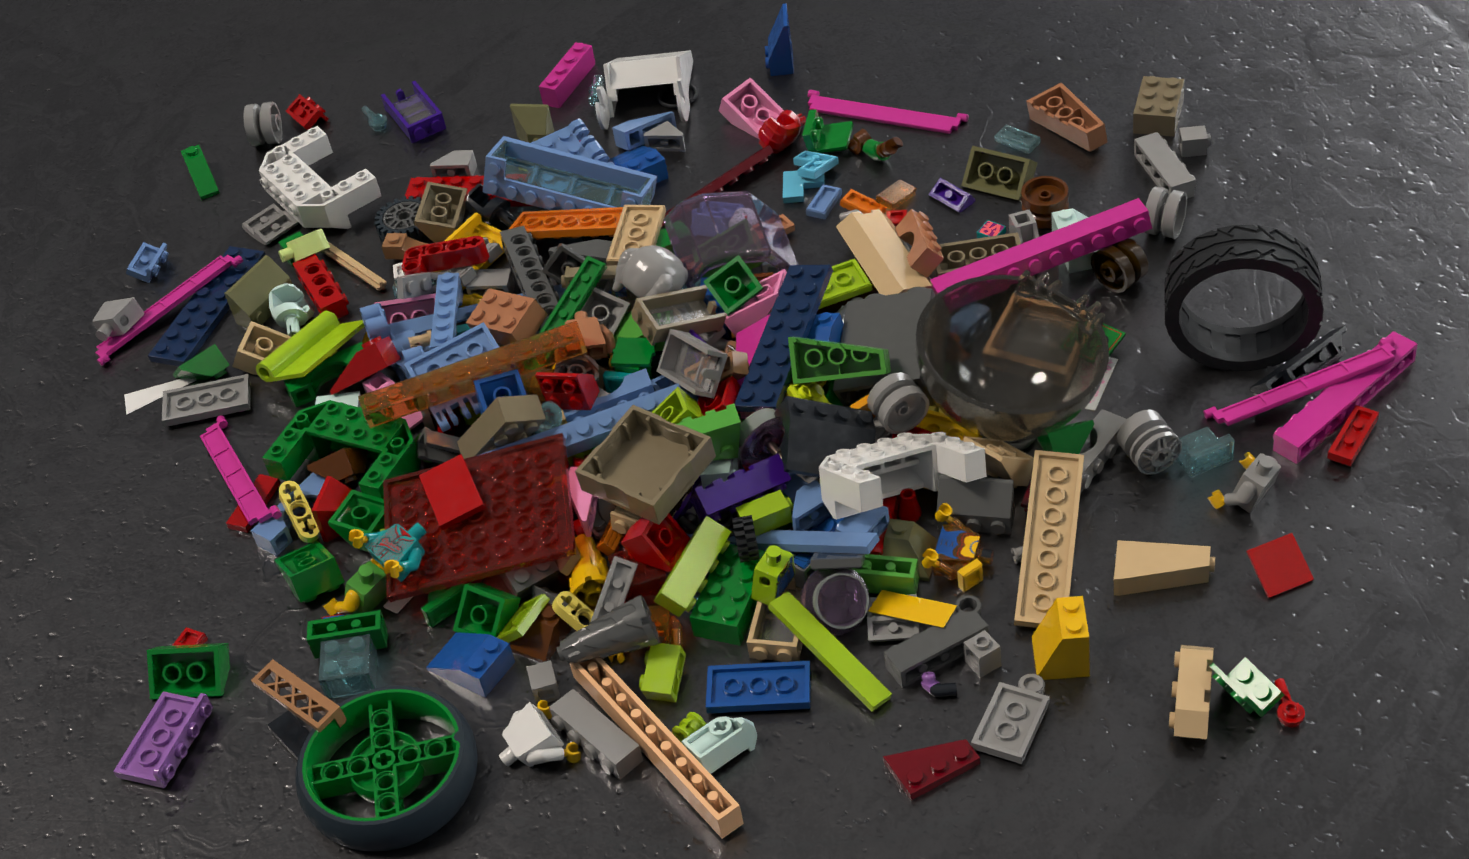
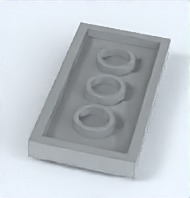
(206, 400)

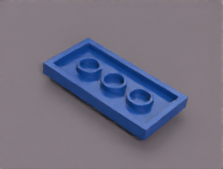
(758, 687)

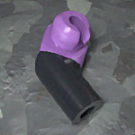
(935, 688)

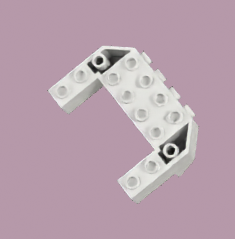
(304, 193)
(866, 475)

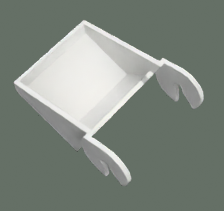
(645, 71)

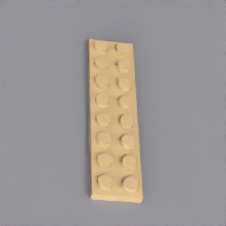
(1049, 535)

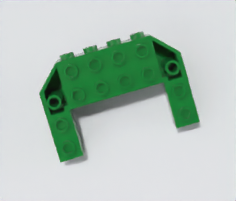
(340, 426)

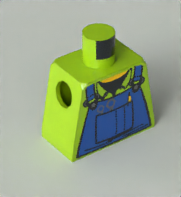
(774, 566)

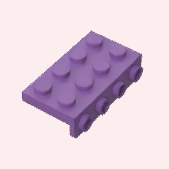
(164, 739)

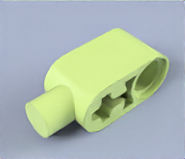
(304, 246)

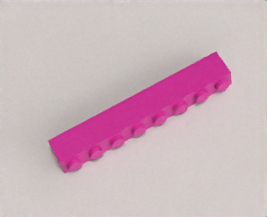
(1336, 403)

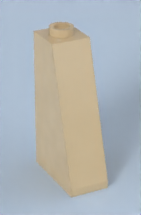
(1159, 566)

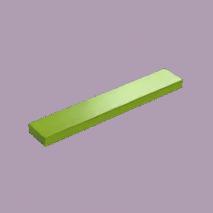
(830, 651)

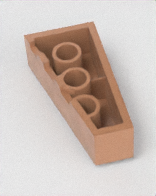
(1068, 117)

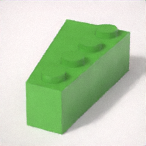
(827, 360)
(722, 428)

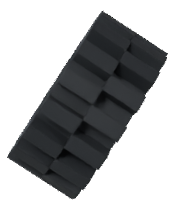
(746, 538)

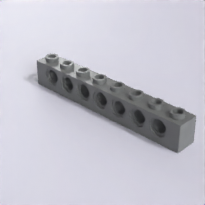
(528, 268)

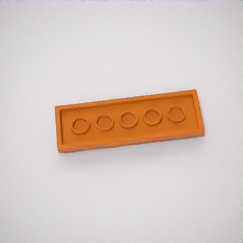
(570, 223)

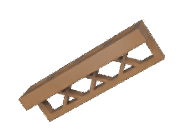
(300, 691)

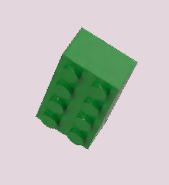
(726, 602)

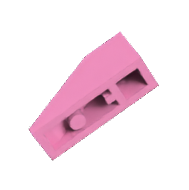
(583, 503)

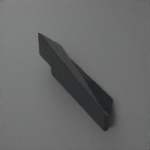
(1312, 359)

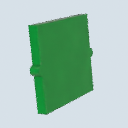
(632, 352)

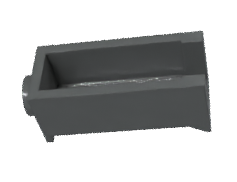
(437, 446)

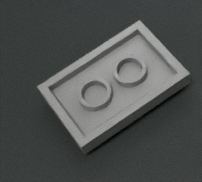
(1010, 722)

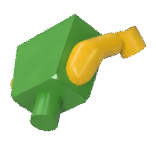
(362, 591)

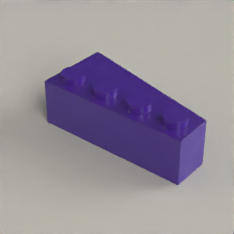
(740, 488)

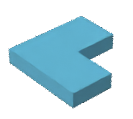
(814, 163)
(794, 186)

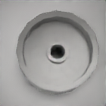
(263, 124)
(1166, 211)
(898, 403)

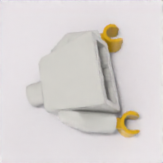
(534, 738)

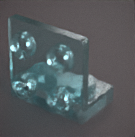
(1205, 451)

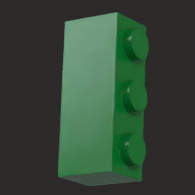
(345, 627)

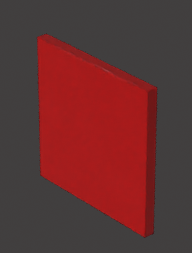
(1280, 565)

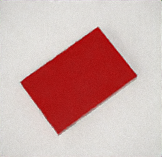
(452, 492)

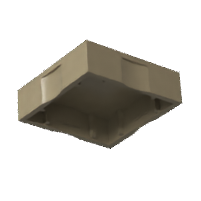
(645, 464)

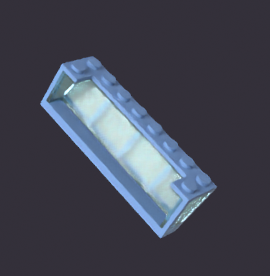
(561, 179)

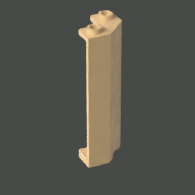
(881, 252)

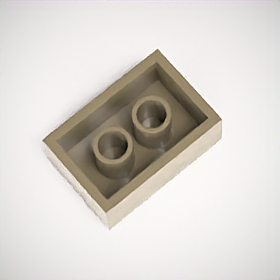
(1158, 106)

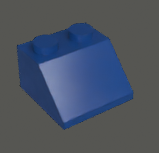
(496, 386)

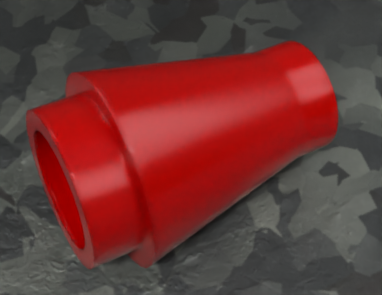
(909, 507)

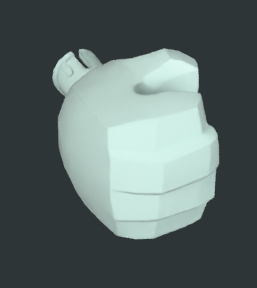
(289, 307)

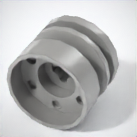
(1149, 442)

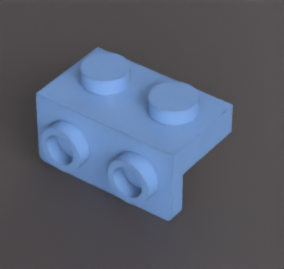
(147, 262)

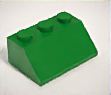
(188, 669)

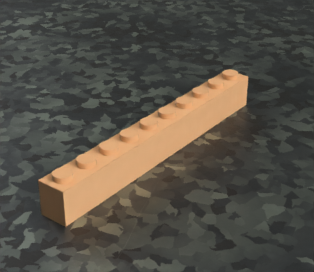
(659, 745)

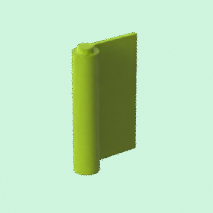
(307, 348)

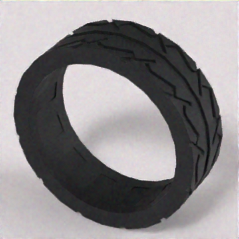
(1237, 249)

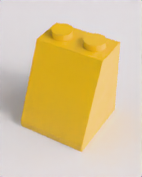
(1062, 641)

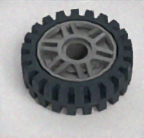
(399, 218)

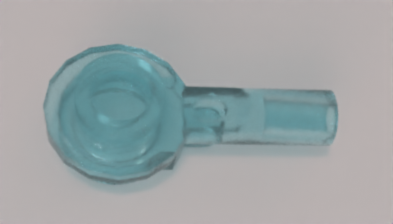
(376, 121)

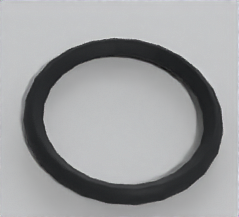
(671, 105)

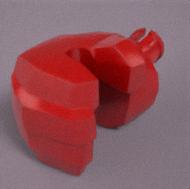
(782, 131)

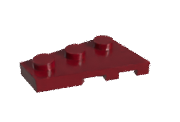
(931, 766)

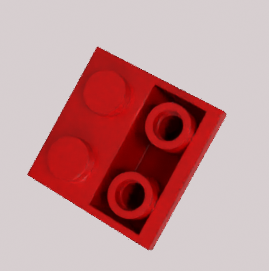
(569, 390)

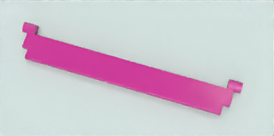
(884, 114)
(166, 304)
(1305, 385)
(235, 475)

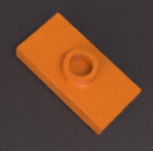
(856, 200)

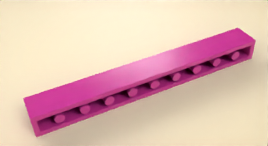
(1057, 246)

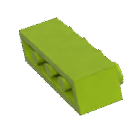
(692, 567)

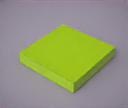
(523, 618)

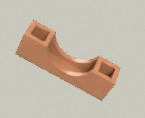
(925, 250)

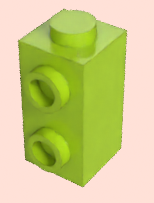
(768, 512)

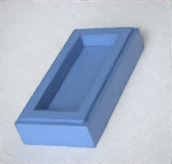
(824, 201)

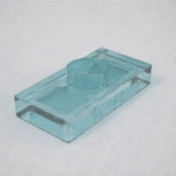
(1017, 139)

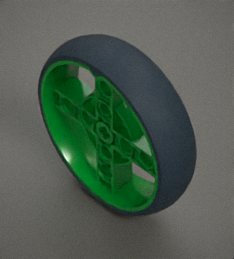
(387, 769)

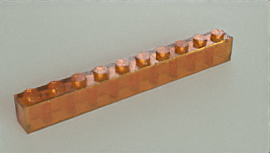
(458, 378)

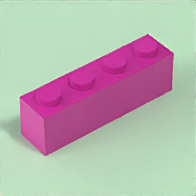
(567, 75)

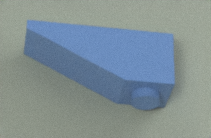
(630, 133)

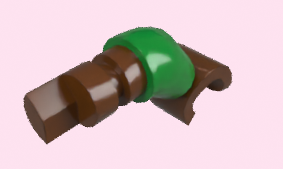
(874, 149)

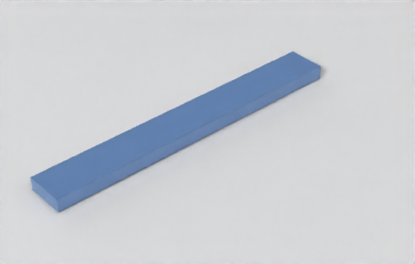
(816, 541)

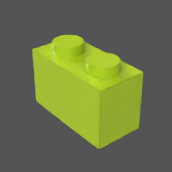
(662, 672)

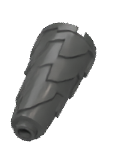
(621, 630)

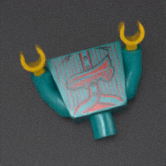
(393, 548)

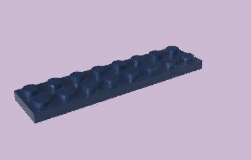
(202, 313)
(790, 317)

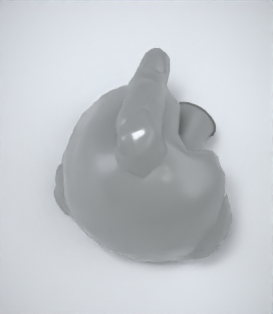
(649, 271)

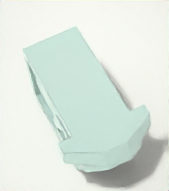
(721, 741)

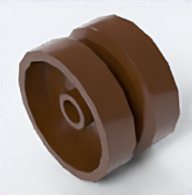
(1044, 196)

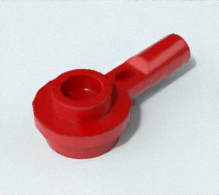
(1289, 712)

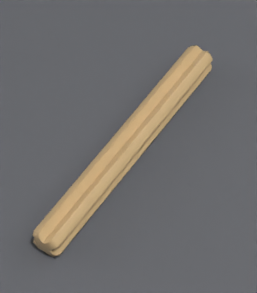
(355, 267)

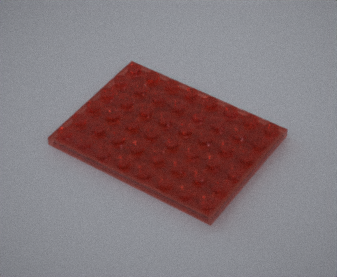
(522, 526)

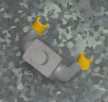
(1253, 484)

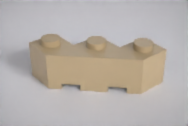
(1192, 692)

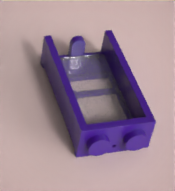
(415, 114)

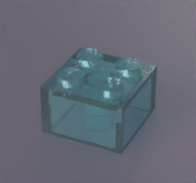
(347, 666)

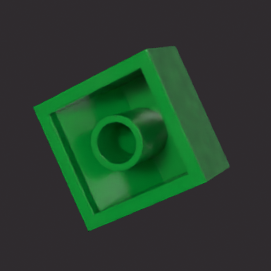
(484, 609)

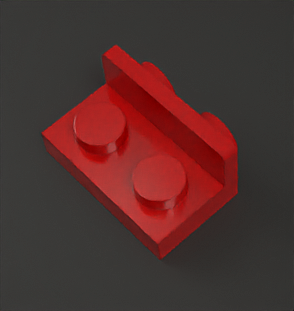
(306, 112)

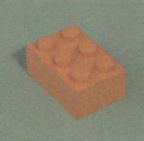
(508, 316)

